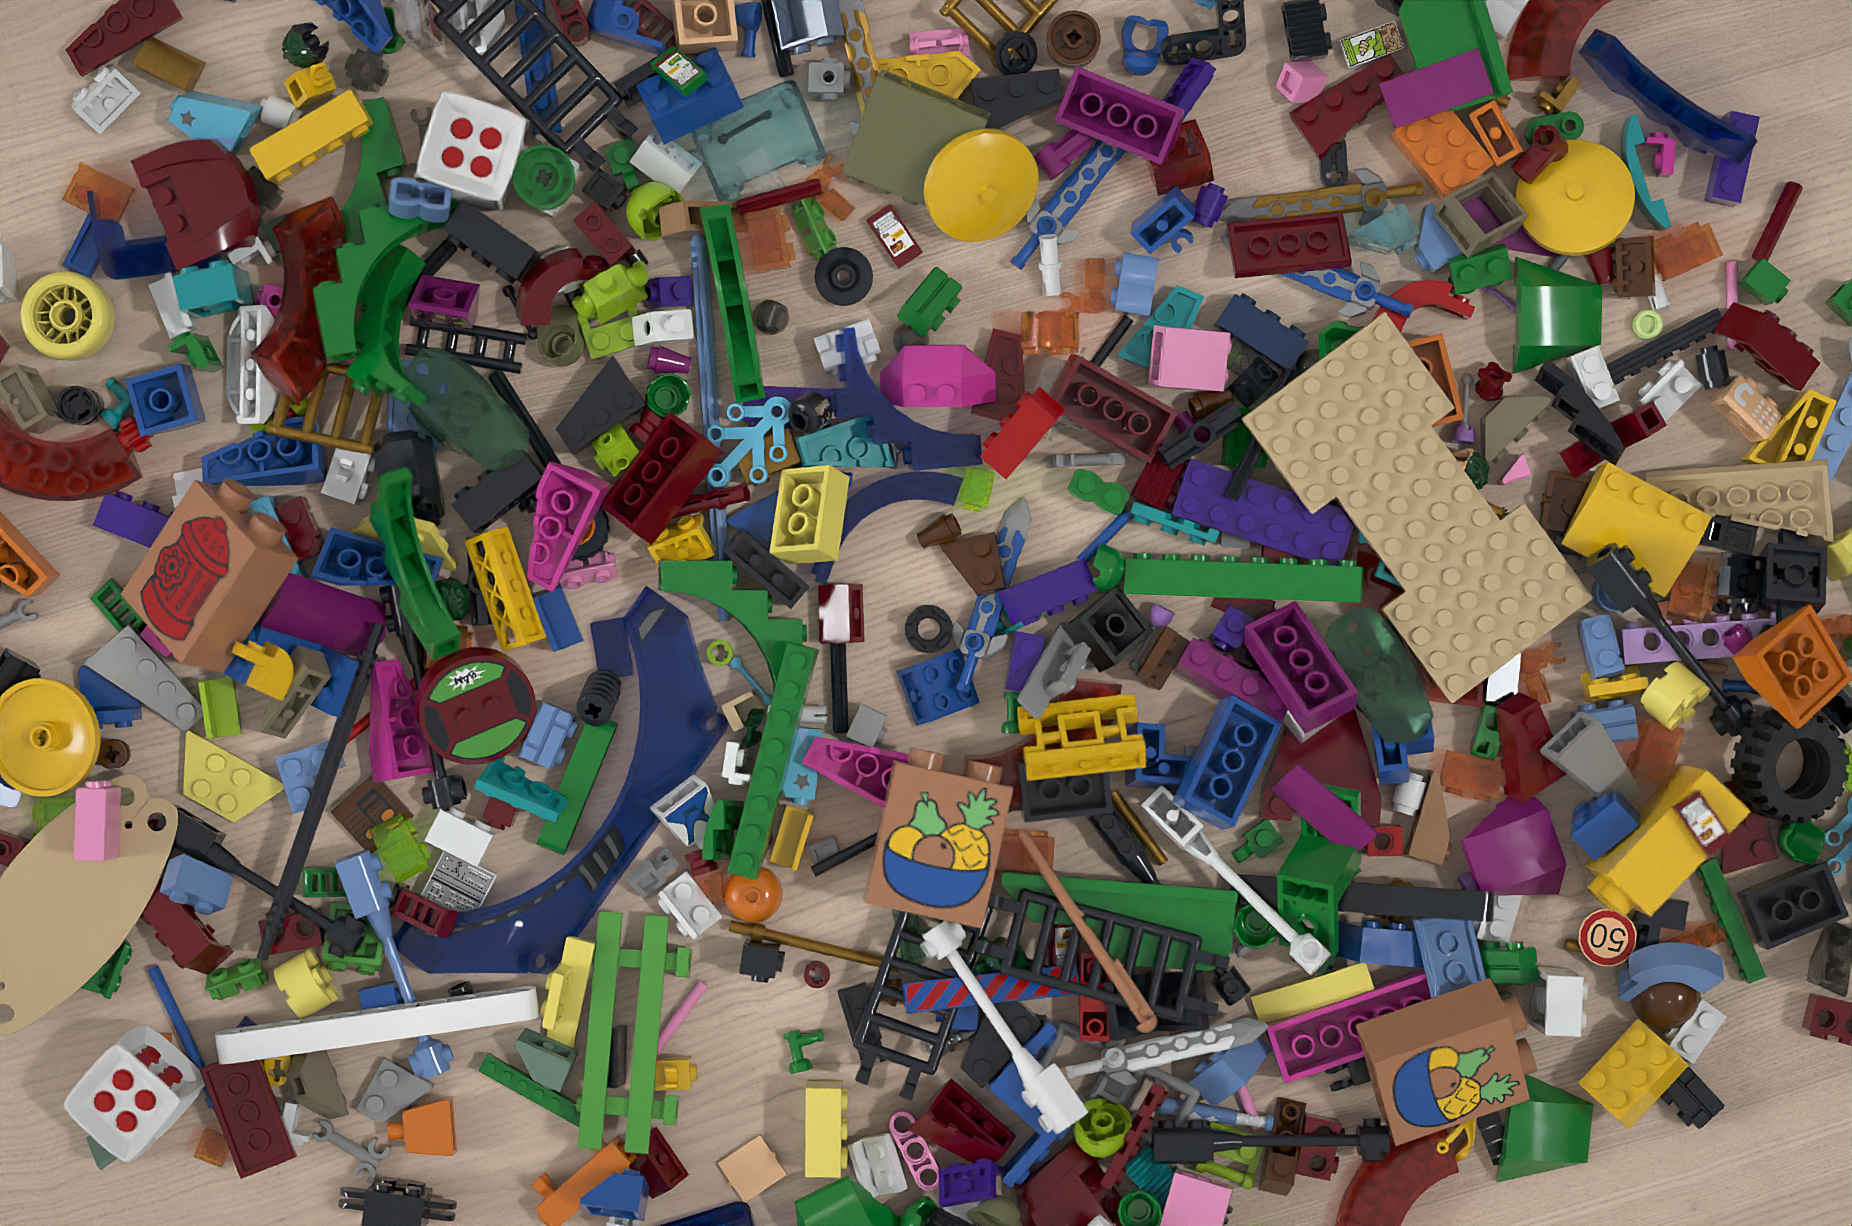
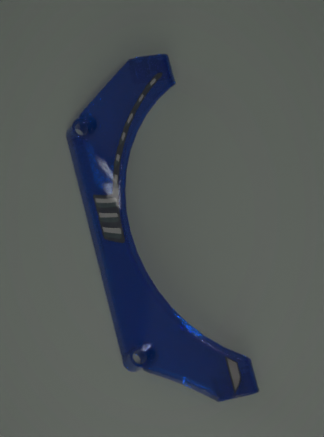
(667, 752)

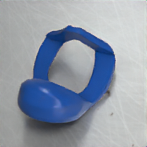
(1140, 61)

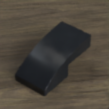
(1730, 536)

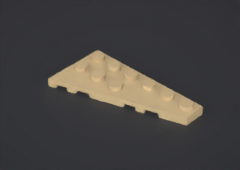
(1760, 495)

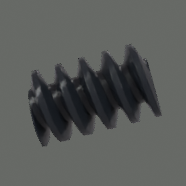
(598, 697)

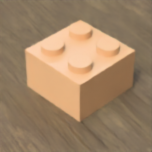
(704, 25)

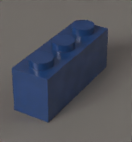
(1262, 331)

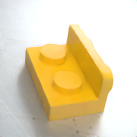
(683, 541)
(1627, 684)

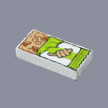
(1371, 45)

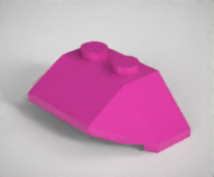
(937, 377)

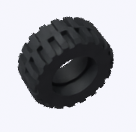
(1821, 773)

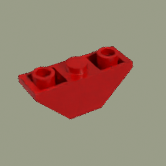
(1092, 1012)

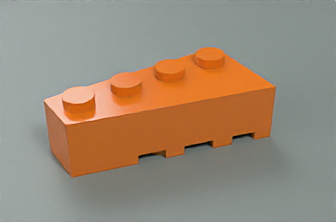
(21, 563)

